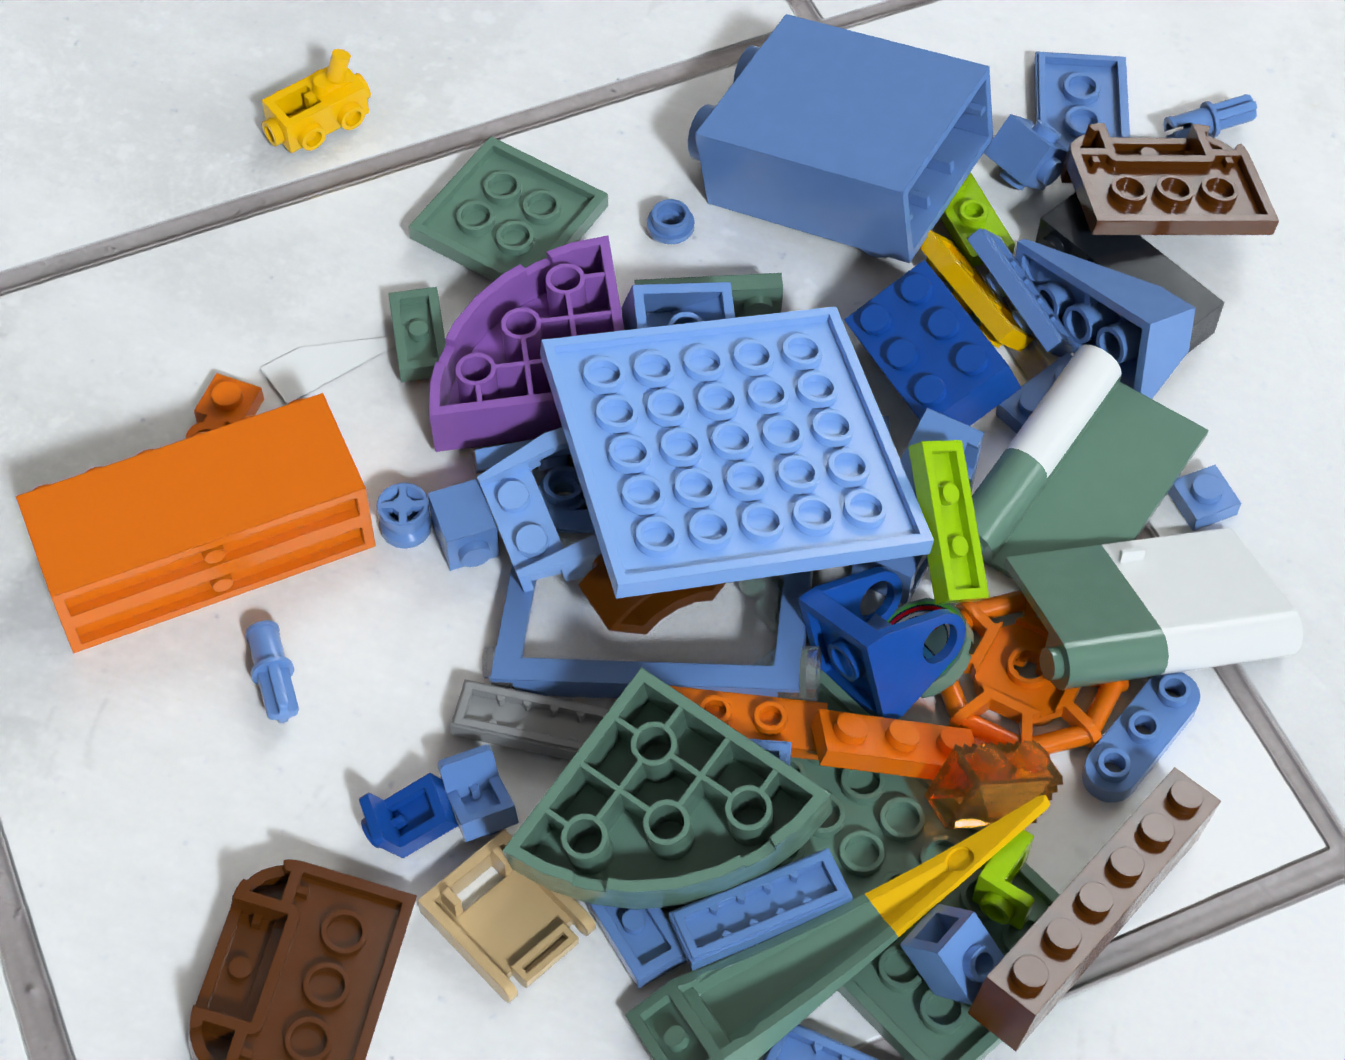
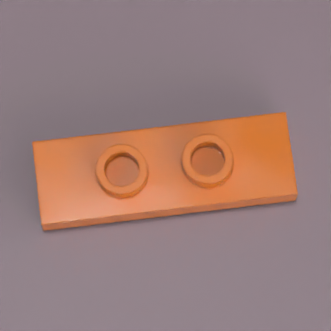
(762, 717)

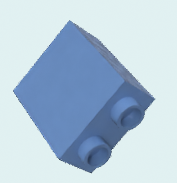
(844, 136)

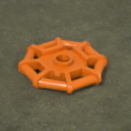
(1018, 698)

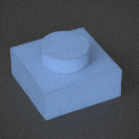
(1204, 497)

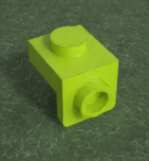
(994, 890)

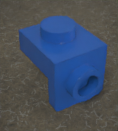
(408, 817)

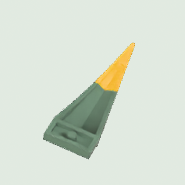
(765, 991)

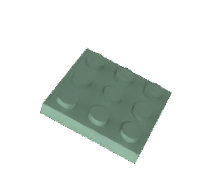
(506, 211)

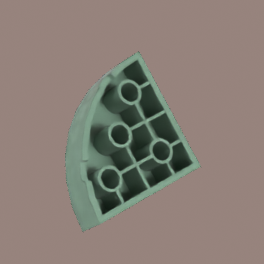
(664, 808)

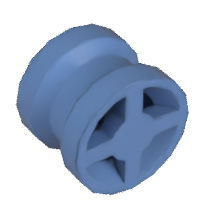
(393, 508)

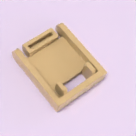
(509, 930)

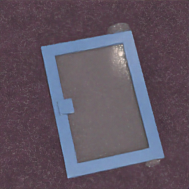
(737, 643)

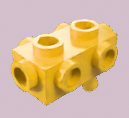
(316, 106)

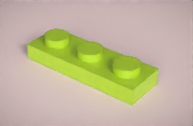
(948, 508)

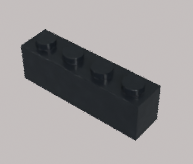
(1068, 232)

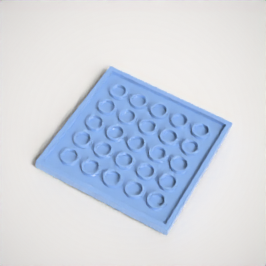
(731, 451)

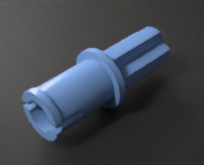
(1217, 116)
(272, 671)

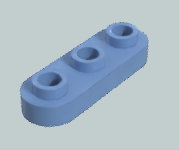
(1135, 751)

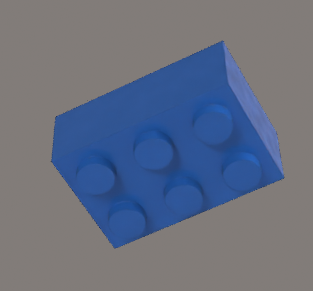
(932, 348)

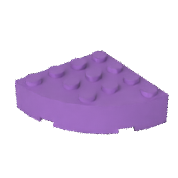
(491, 370)

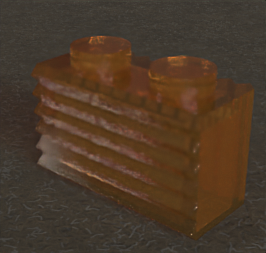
(990, 782)

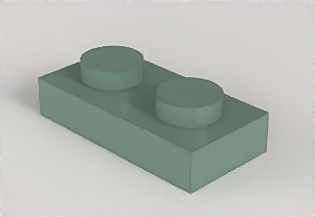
(417, 331)

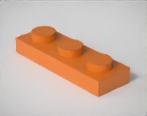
(884, 743)

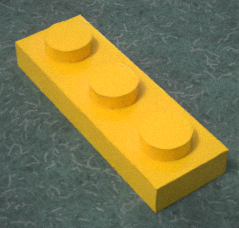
(974, 293)

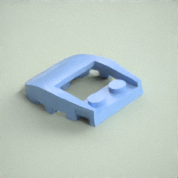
(526, 520)

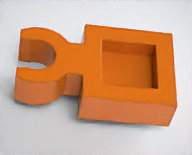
(225, 403)

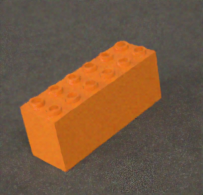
(197, 521)

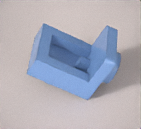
(477, 793)

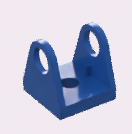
(882, 666)

